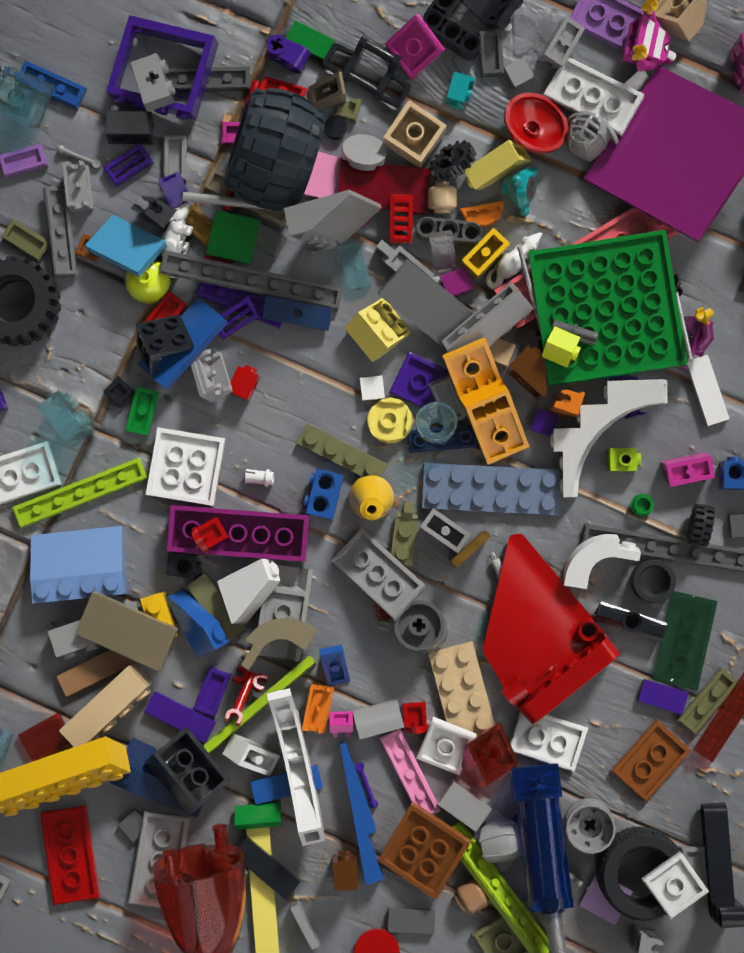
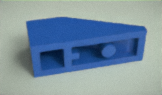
(198, 625)

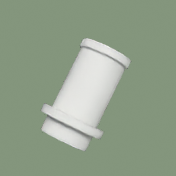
(259, 477)

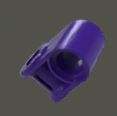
(290, 55)

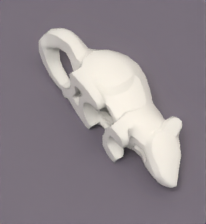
(177, 232)
(510, 263)

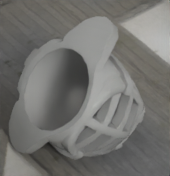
(586, 137)
(500, 841)

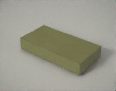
(26, 240)

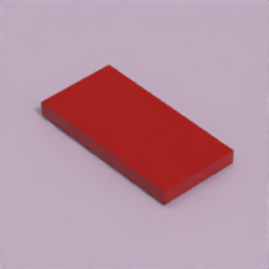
(70, 854)

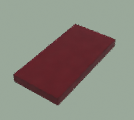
(387, 180)

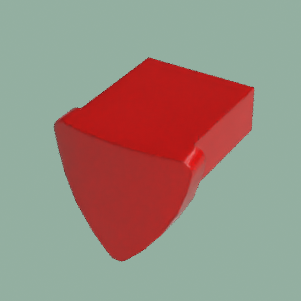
(209, 534)
(415, 717)

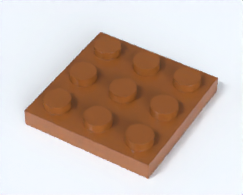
(424, 850)

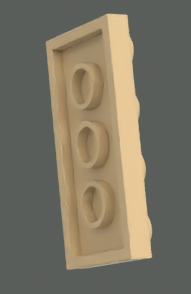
(462, 687)

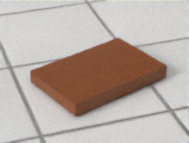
(650, 760)

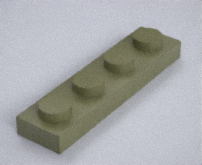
(340, 452)

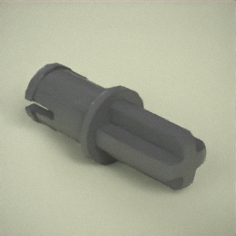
(586, 336)

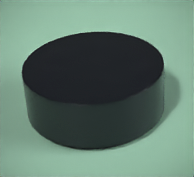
(335, 127)

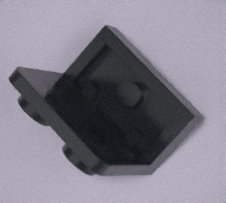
(493, 13)

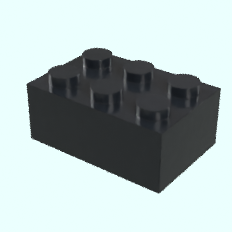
(187, 771)

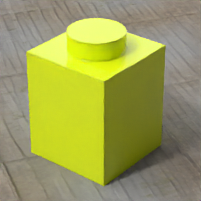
(561, 347)

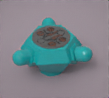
(521, 188)

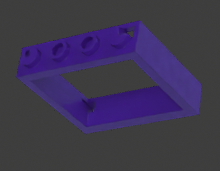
(171, 33)

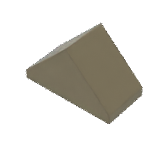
(328, 91)

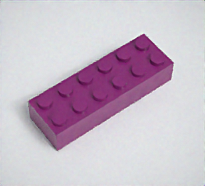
(249, 533)

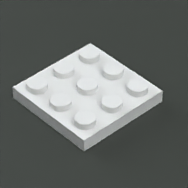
(185, 466)

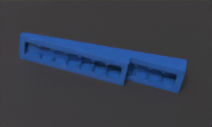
(363, 819)

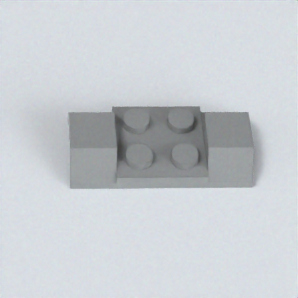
(287, 600)

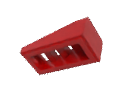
(399, 238)

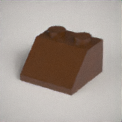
(530, 372)

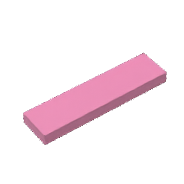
(409, 771)

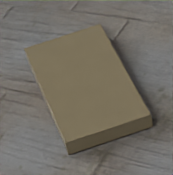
(126, 631)

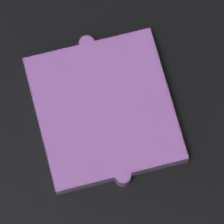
(596, 902)

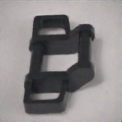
(356, 55)

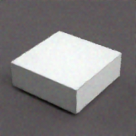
(372, 388)

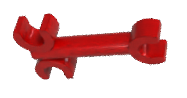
(249, 681)

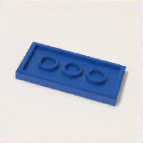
(203, 326)

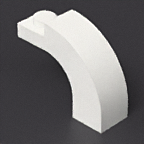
(592, 551)

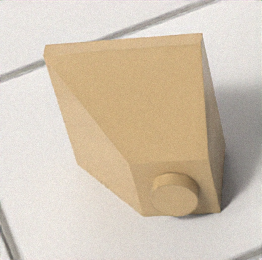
(681, 17)

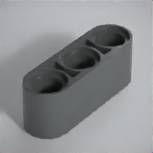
(458, 226)

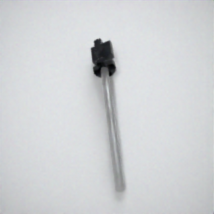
(531, 292)
(679, 292)

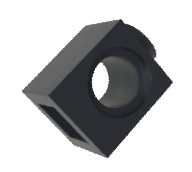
(173, 565)

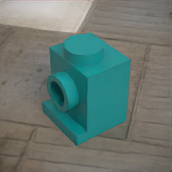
(460, 90)

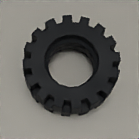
(700, 525)

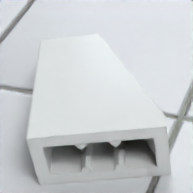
(248, 589)

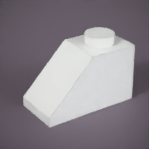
(250, 755)

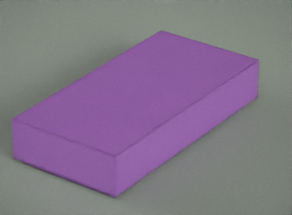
(23, 160)

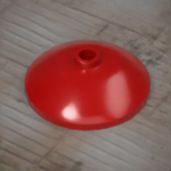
(536, 123)

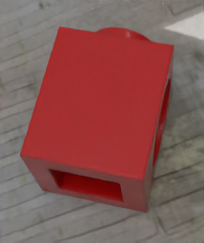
(244, 382)

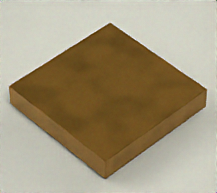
(470, 548)

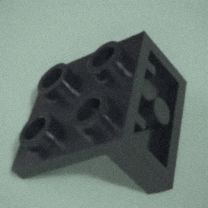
(162, 338)

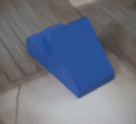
(334, 665)

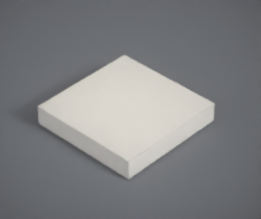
(444, 745)
(675, 885)

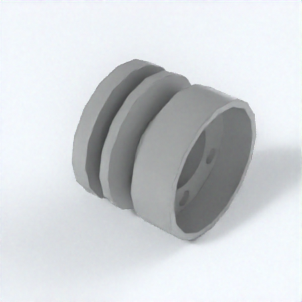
(594, 838)

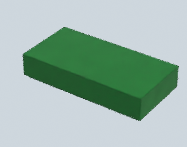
(313, 40)
(258, 816)

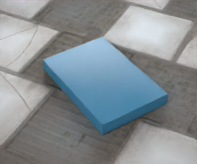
(126, 245)

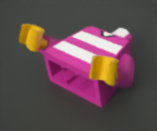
(647, 41)

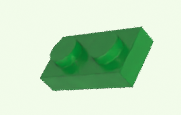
(142, 411)

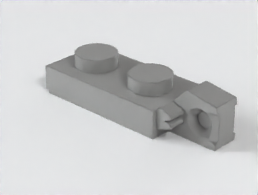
(396, 256)

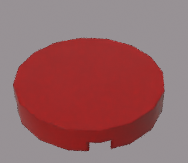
(376, 942)

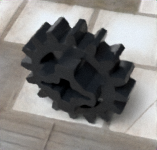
(452, 161)

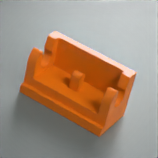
(569, 405)
(317, 708)

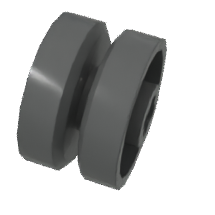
(428, 639)

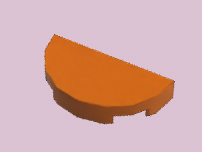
(483, 214)

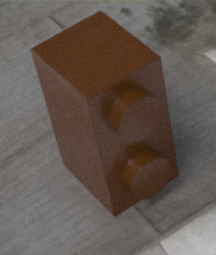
(345, 870)

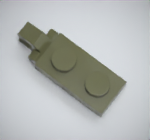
(405, 535)

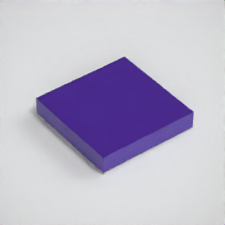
(414, 378)

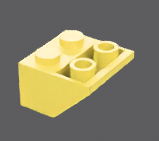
(377, 329)

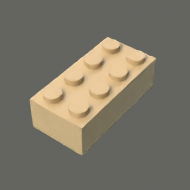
(104, 708)

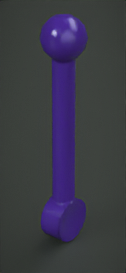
(360, 767)

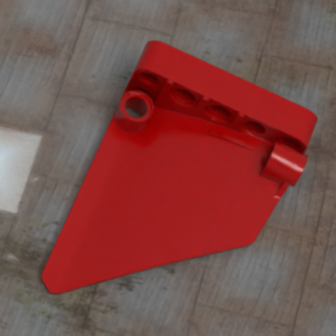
(538, 634)

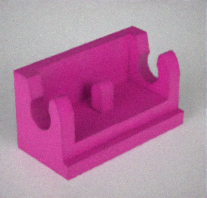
(688, 469)

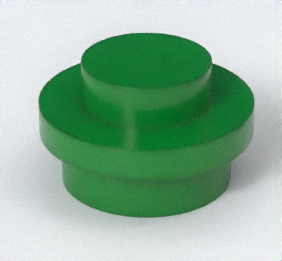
(642, 505)

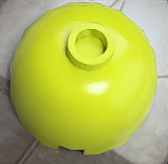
(148, 287)

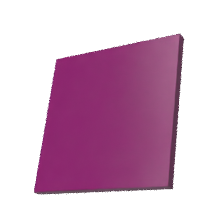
(676, 155)

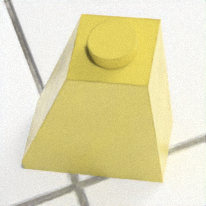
(497, 165)

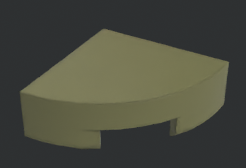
(349, 110)

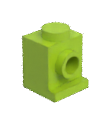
(615, 463)

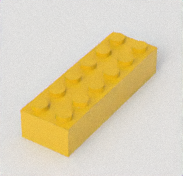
(62, 774)

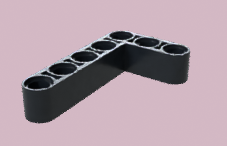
(446, 24)
(722, 905)

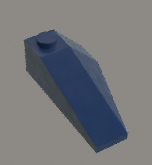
(143, 780)

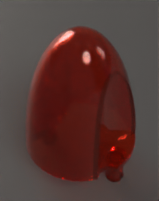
(203, 894)

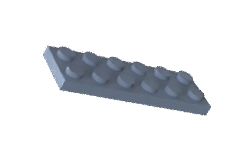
(491, 489)

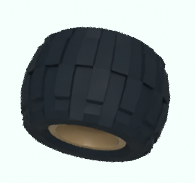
(274, 149)

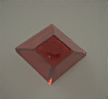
(488, 757)

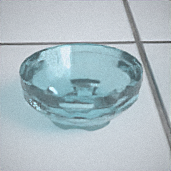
(435, 413)

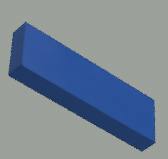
(64, 90)
(278, 786)

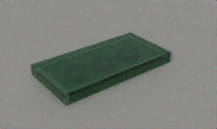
(685, 640)

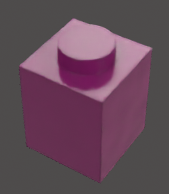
(457, 282)

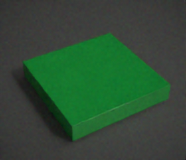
(233, 237)

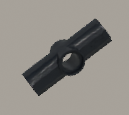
(644, 625)

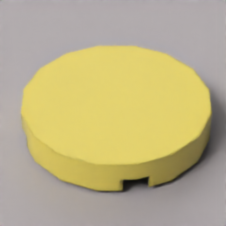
(390, 420)

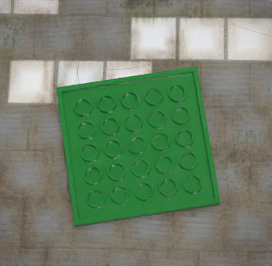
(620, 292)

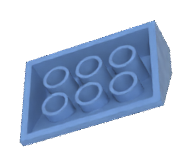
(77, 564)

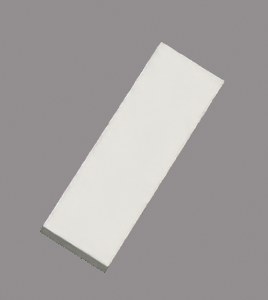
(707, 390)

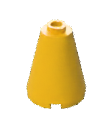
(371, 497)

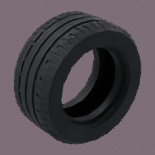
(608, 864)

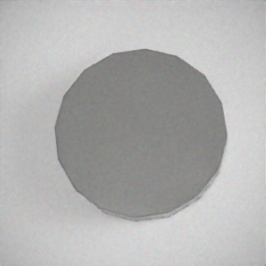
(364, 152)

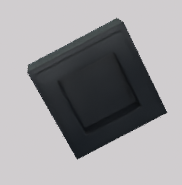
(119, 392)

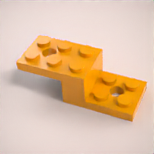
(486, 400)

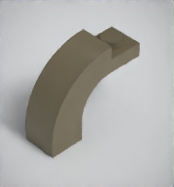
(282, 628)

